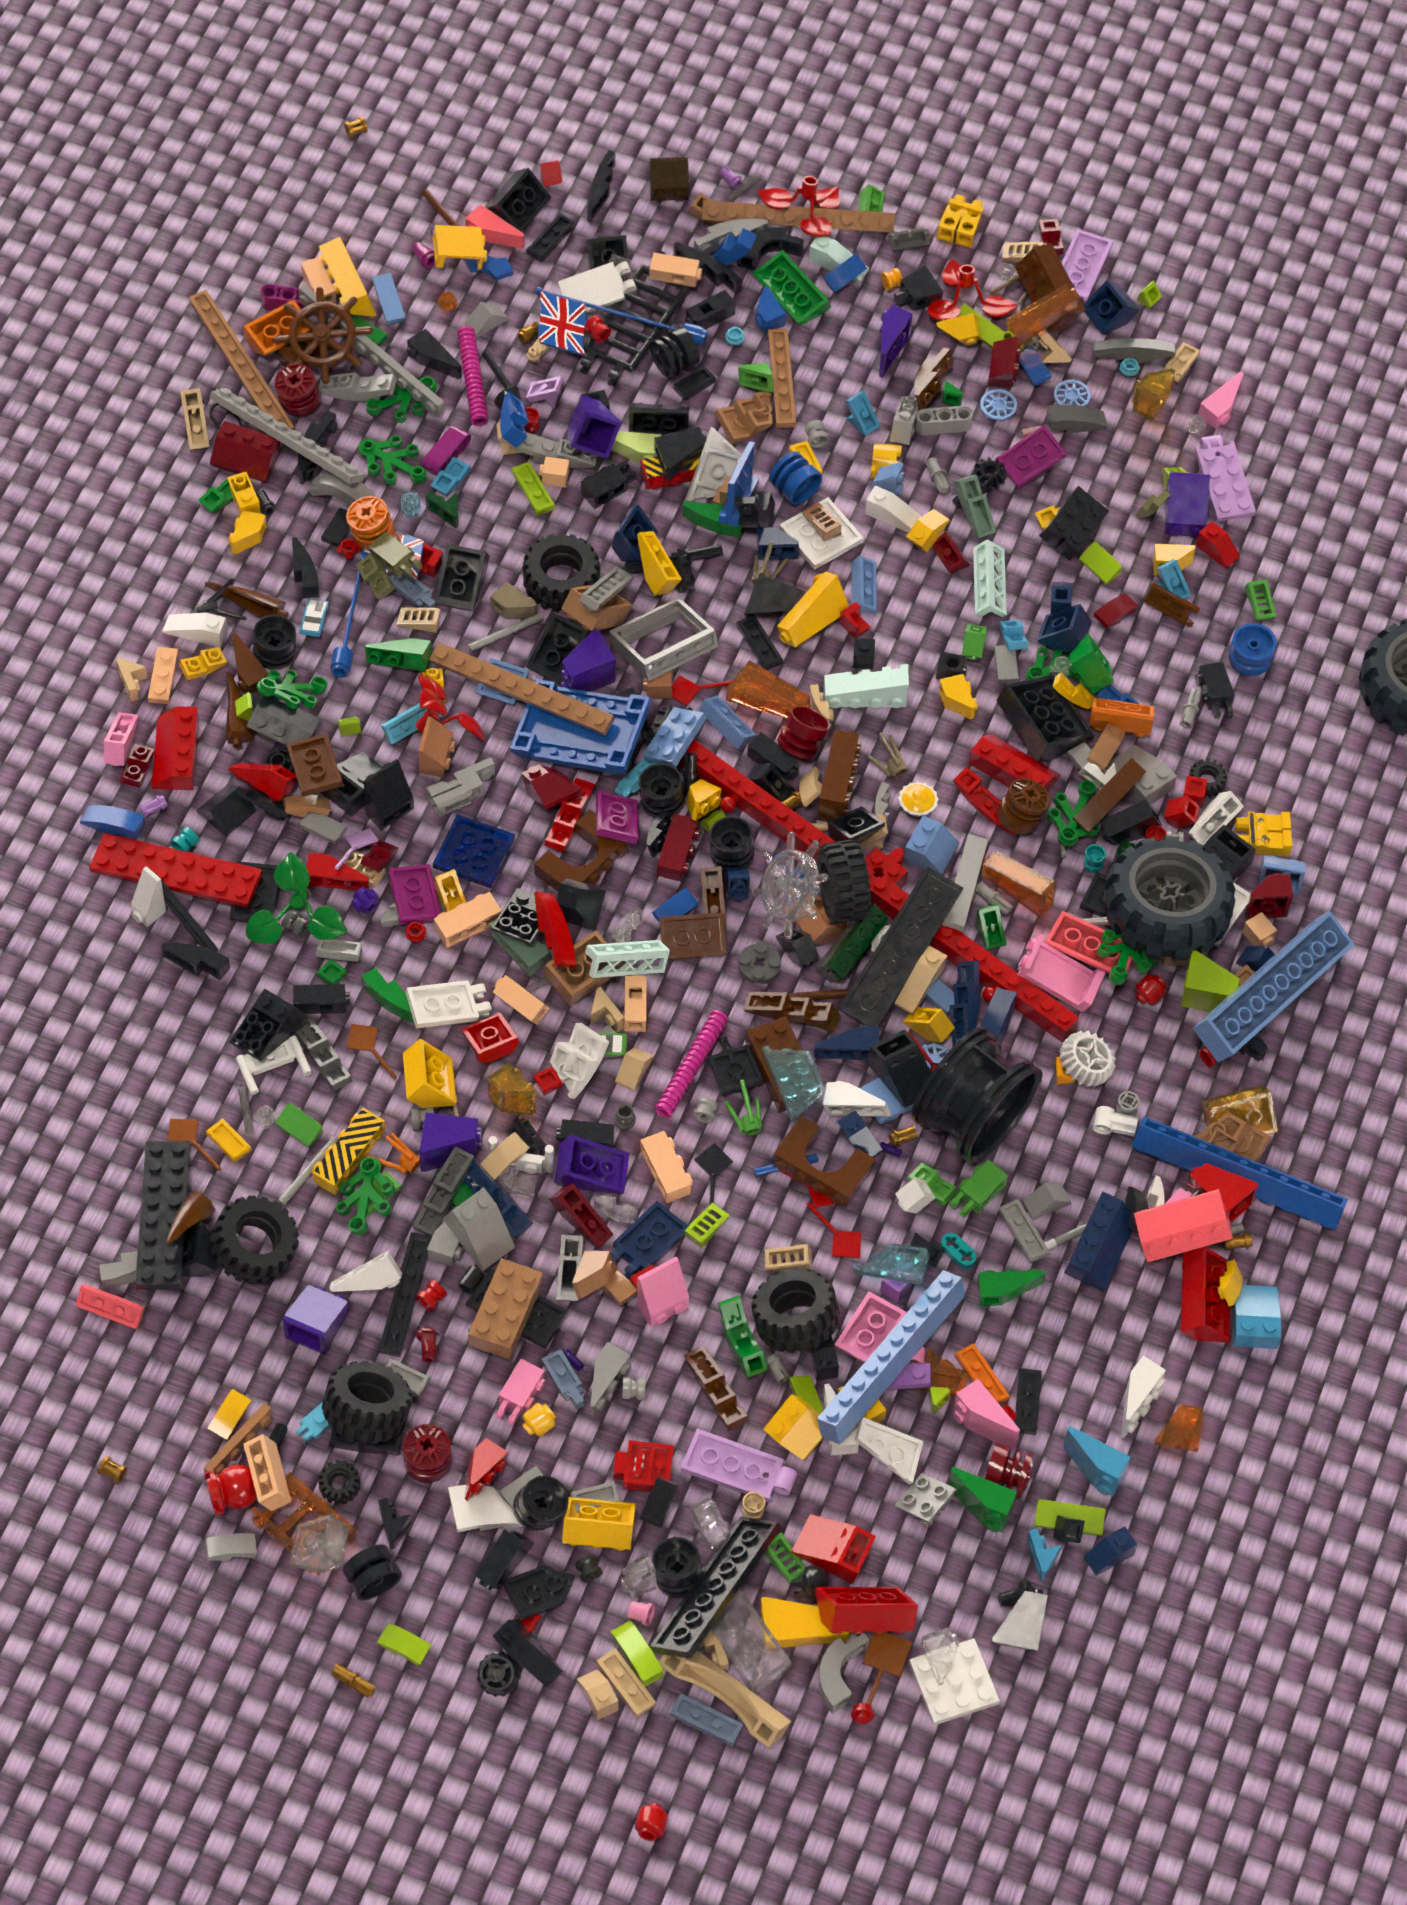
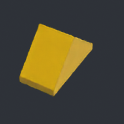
(449, 890)

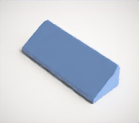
(864, 584)
(727, 722)

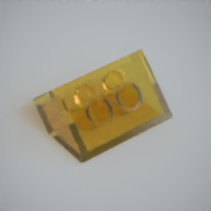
(1250, 1105)

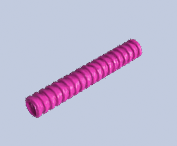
(472, 376)
(691, 1063)

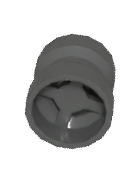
(295, 923)

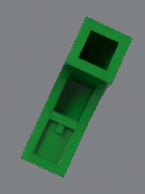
(739, 1337)

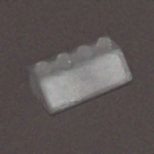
(750, 1645)

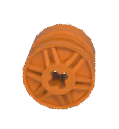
(369, 520)

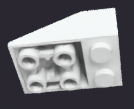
(1143, 1386)

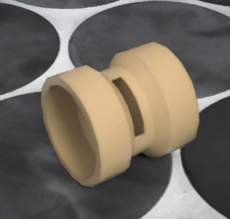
(753, 1501)

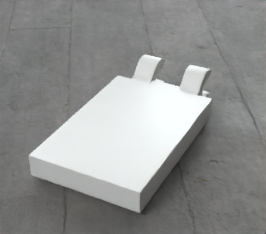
(599, 285)
(447, 1003)

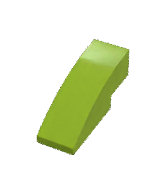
(638, 1653)

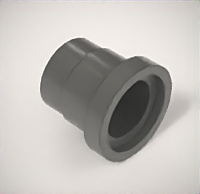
(625, 1122)

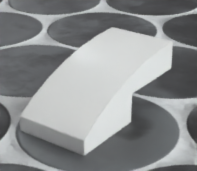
(1156, 1193)

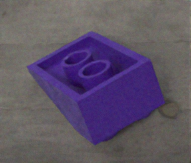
(894, 336)
(591, 1166)

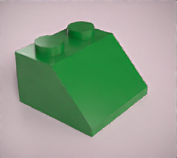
(1091, 665)

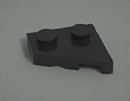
(262, 800)

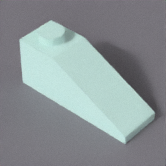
(830, 254)

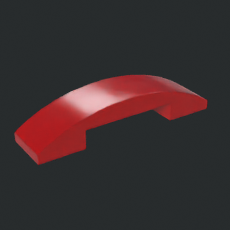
(978, 796)

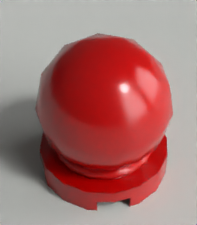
(231, 1488)

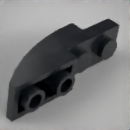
(319, 434)

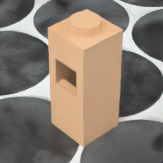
(675, 269)
(316, 276)
(520, 999)
(635, 1003)

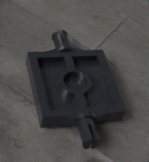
(735, 1065)

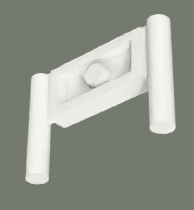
(280, 1056)
(528, 1162)

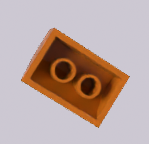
(262, 330)
(1125, 715)

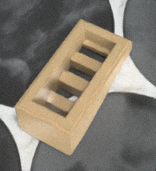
(1019, 246)
(423, 625)
(788, 1251)

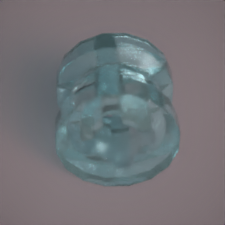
(408, 508)

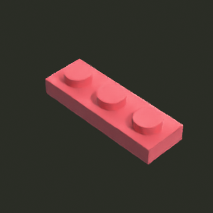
(110, 1306)

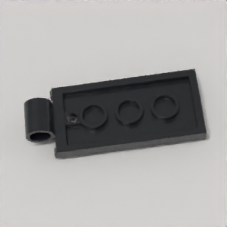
(543, 1320)

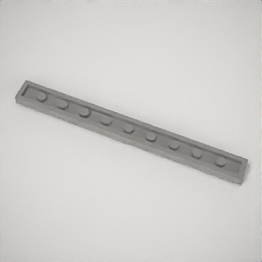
(380, 358)
(287, 436)

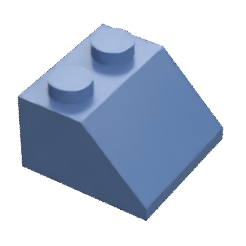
(931, 846)
(1273, 864)

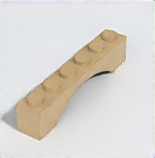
(758, 1716)

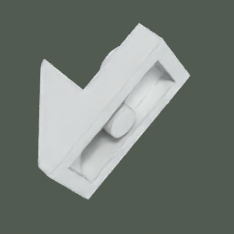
(1093, 773)

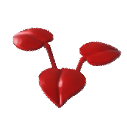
(825, 198)
(963, 276)
(429, 700)

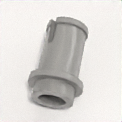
(777, 1368)

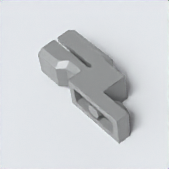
(462, 790)

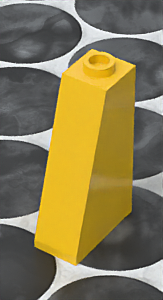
(814, 610)
(796, 1623)

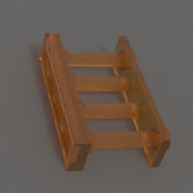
(309, 1503)

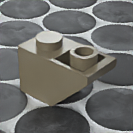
(511, 603)

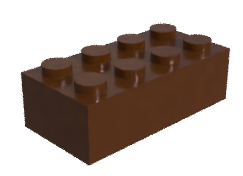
(1041, 275)
(839, 775)
(777, 1036)

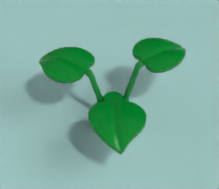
(293, 875)

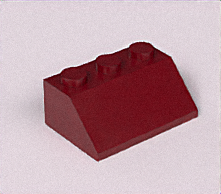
(245, 450)

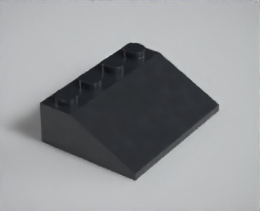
(1043, 717)

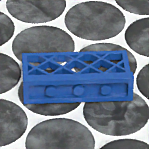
(740, 485)

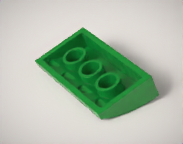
(792, 288)

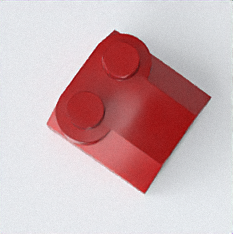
(491, 1038)

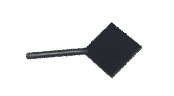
(713, 1162)

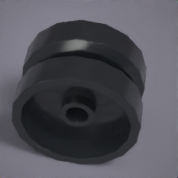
(372, 1572)

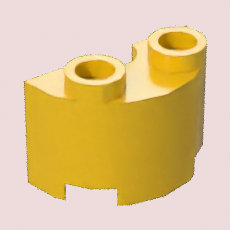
(884, 455)

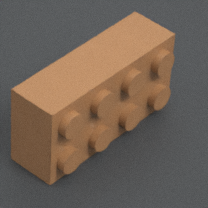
(505, 1309)

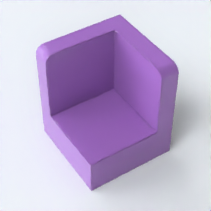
(894, 1289)

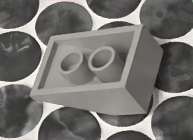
(1154, 783)
(480, 1229)

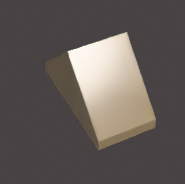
(633, 1068)

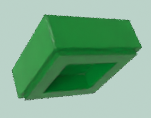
(331, 972)

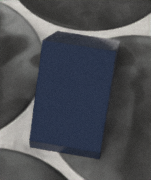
(1255, 957)

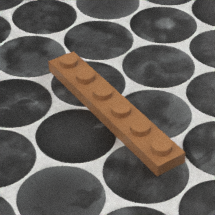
(782, 378)

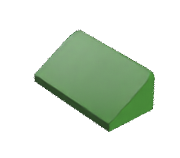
(871, 199)
(299, 1125)

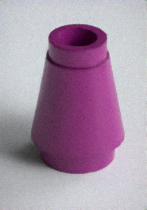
(424, 255)

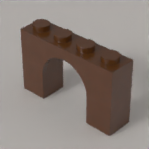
(554, 870)
(837, 1185)

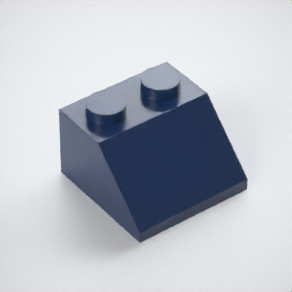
(1110, 307)
(625, 539)
(1065, 628)

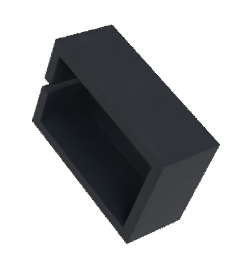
(1075, 522)

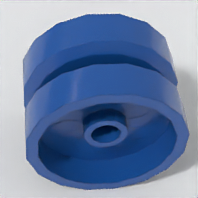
(1252, 649)

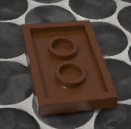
(314, 765)
(693, 935)

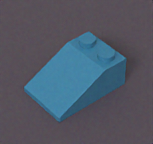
(1257, 1318)
(1097, 1461)

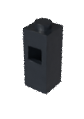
(712, 310)
(765, 750)
(321, 998)
(592, 1131)

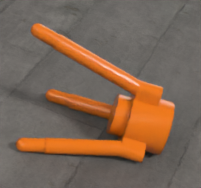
(408, 1160)

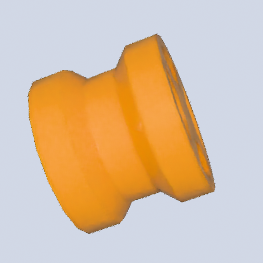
(891, 279)

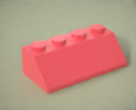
(1082, 941)
(1183, 1225)

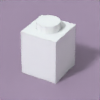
(914, 1196)

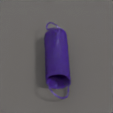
(891, 1149)
(573, 1360)

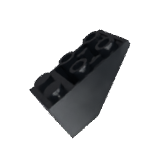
(353, 773)
(387, 795)
(1231, 850)
(519, 918)
(267, 1025)
(900, 1066)

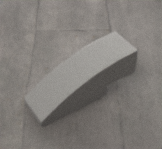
(119, 1273)

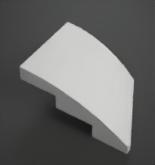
(578, 1058)
(482, 1511)

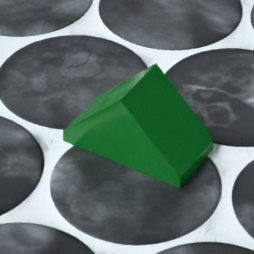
(990, 927)

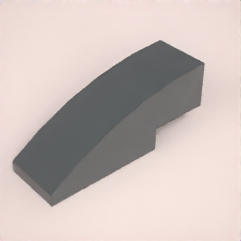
(1075, 418)

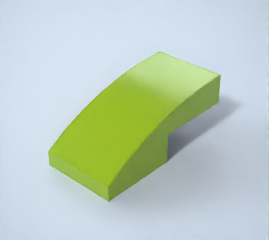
(403, 1643)

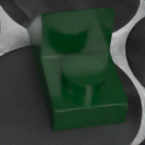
(444, 509)

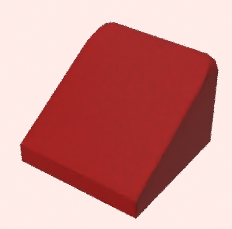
(551, 173)

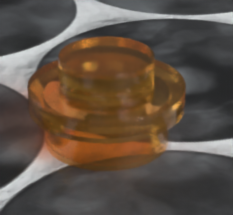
(447, 301)

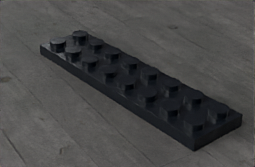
(901, 948)
(162, 1197)
(715, 1587)

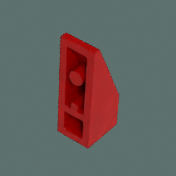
(323, 873)

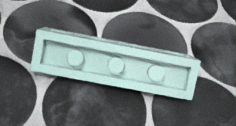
(986, 578)
(631, 951)

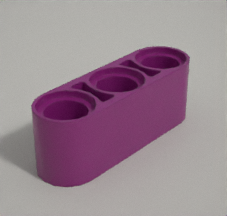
(276, 295)
(448, 446)

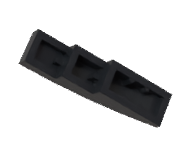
(600, 185)
(711, 268)

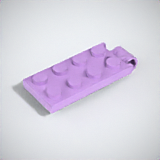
(1085, 261)
(1228, 485)
(737, 1466)

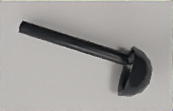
(503, 380)

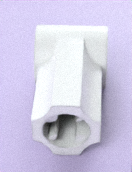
(1109, 1121)

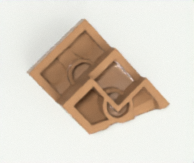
(746, 417)
(1236, 1136)

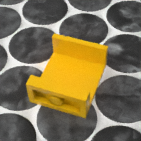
(458, 243)

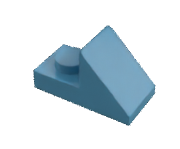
(862, 414)
(1173, 579)
(1042, 1557)

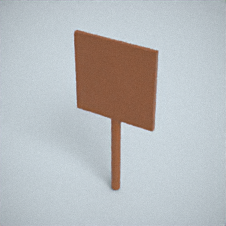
(886, 1654)

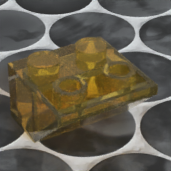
(511, 1091)

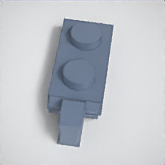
(413, 591)
(564, 1377)

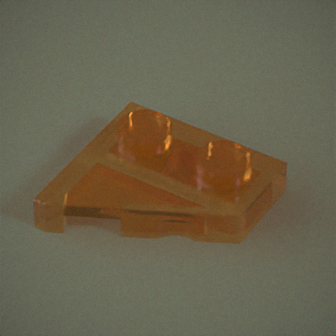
(945, 1374)

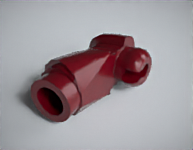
(428, 1343)

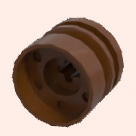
(1023, 806)

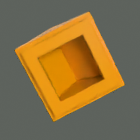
(1061, 1077)

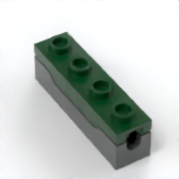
(851, 945)

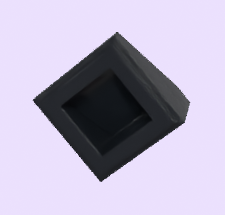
(1068, 1529)

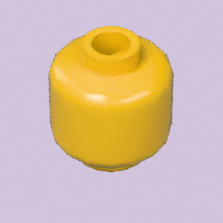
(539, 1419)

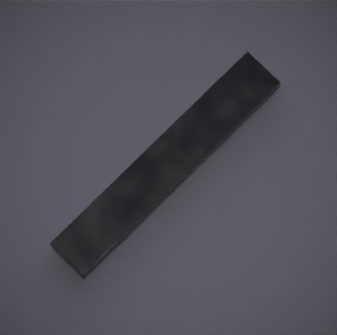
(405, 1295)

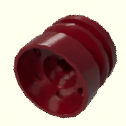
(297, 390)
(803, 732)
(430, 1464)
(1009, 1470)

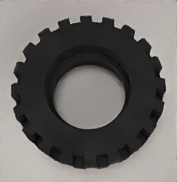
(558, 551)
(847, 890)
(272, 1221)
(800, 1330)
(364, 1421)

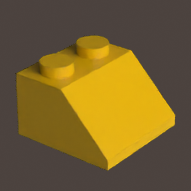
(795, 1427)

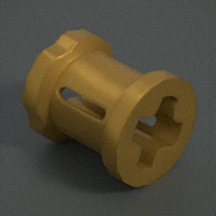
(355, 127)
(112, 1470)

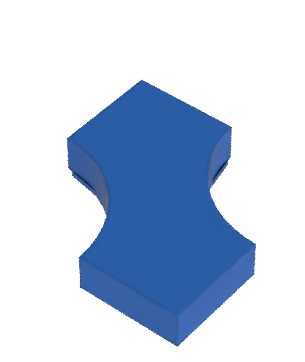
(495, 267)

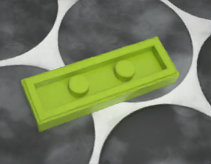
(533, 488)

